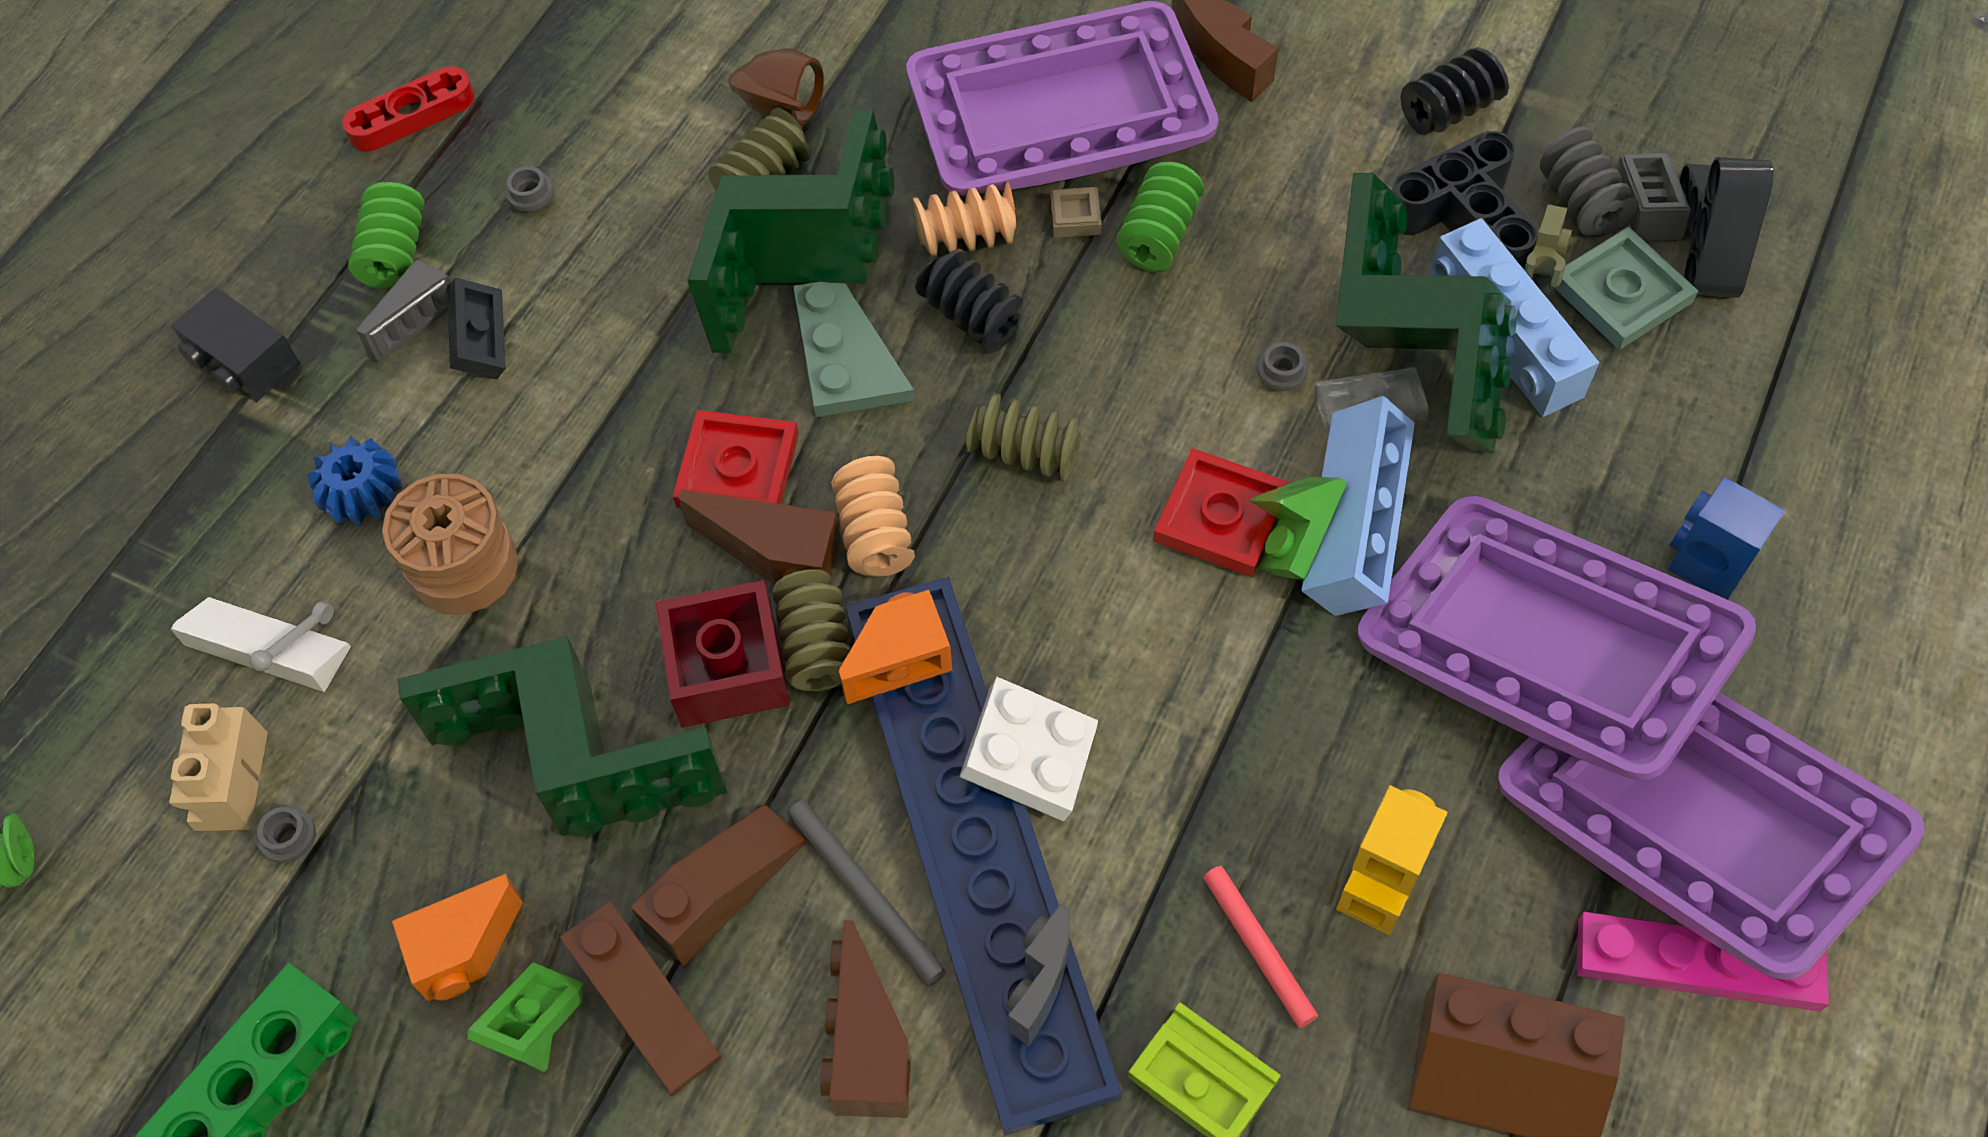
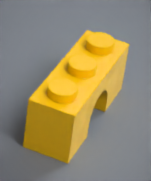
(1391, 858)

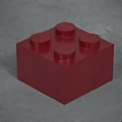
(722, 654)

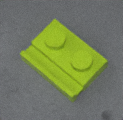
(1203, 1075)

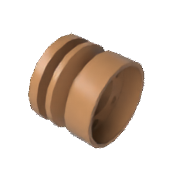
(450, 543)

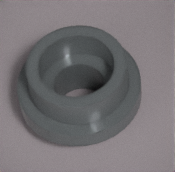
(528, 189)
(1282, 356)
(278, 822)

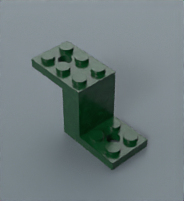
(791, 231)
(1425, 313)
(556, 704)

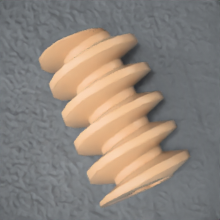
(965, 219)
(872, 517)

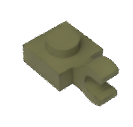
(1550, 246)

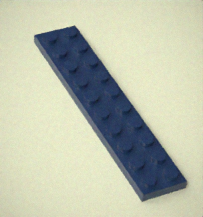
(987, 887)

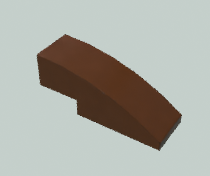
(1224, 43)

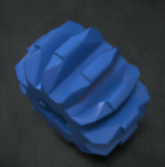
(354, 481)

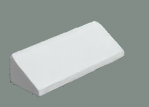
(237, 633)

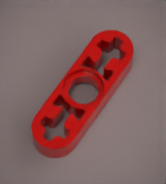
(401, 125)

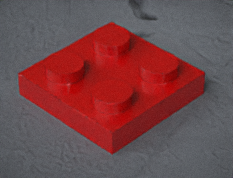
(737, 457)
(1213, 513)

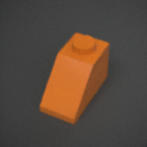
(896, 648)
(457, 937)

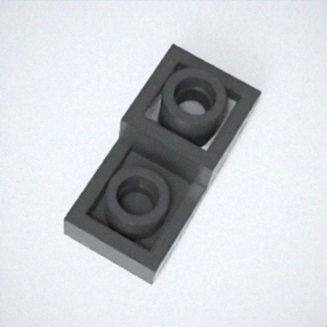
(1045, 960)

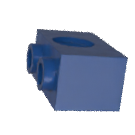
(1722, 537)

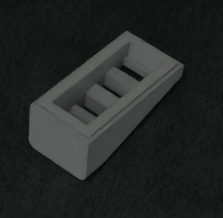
(1662, 203)
(405, 310)

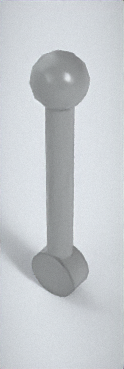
(262, 659)

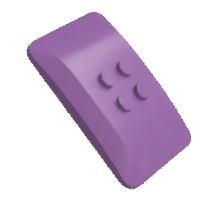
(1061, 98)
(1558, 637)
(1735, 839)

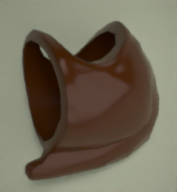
(774, 80)

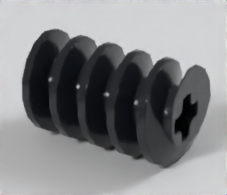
(1454, 91)
(971, 299)

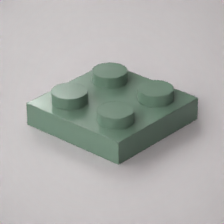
(1625, 288)

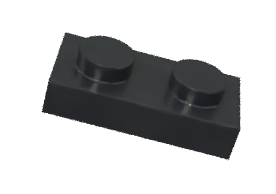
(476, 328)

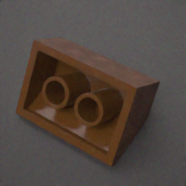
(1514, 1061)

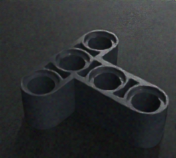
(1465, 187)
(1724, 221)

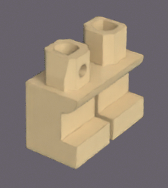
(218, 767)

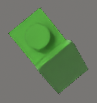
(1304, 517)
(528, 1015)

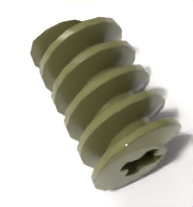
(766, 149)
(1024, 437)
(811, 629)

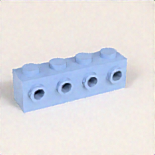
(1545, 352)
(1356, 557)

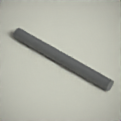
(866, 893)

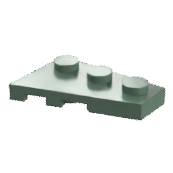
(845, 354)

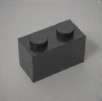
(235, 345)

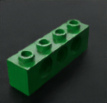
(250, 1054)

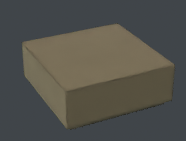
(1075, 212)

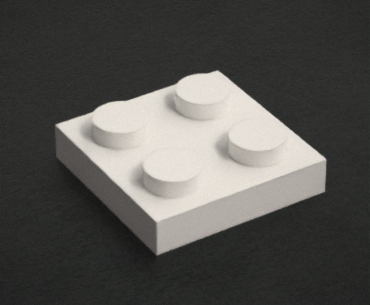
(1029, 749)

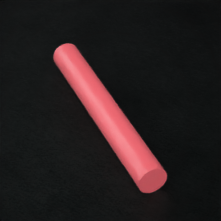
(1260, 947)

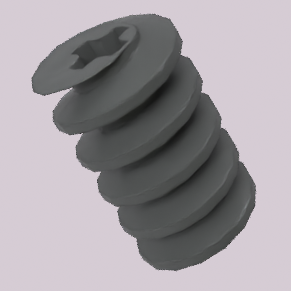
(1587, 183)

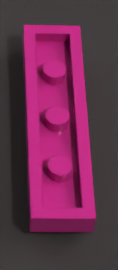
(1686, 962)

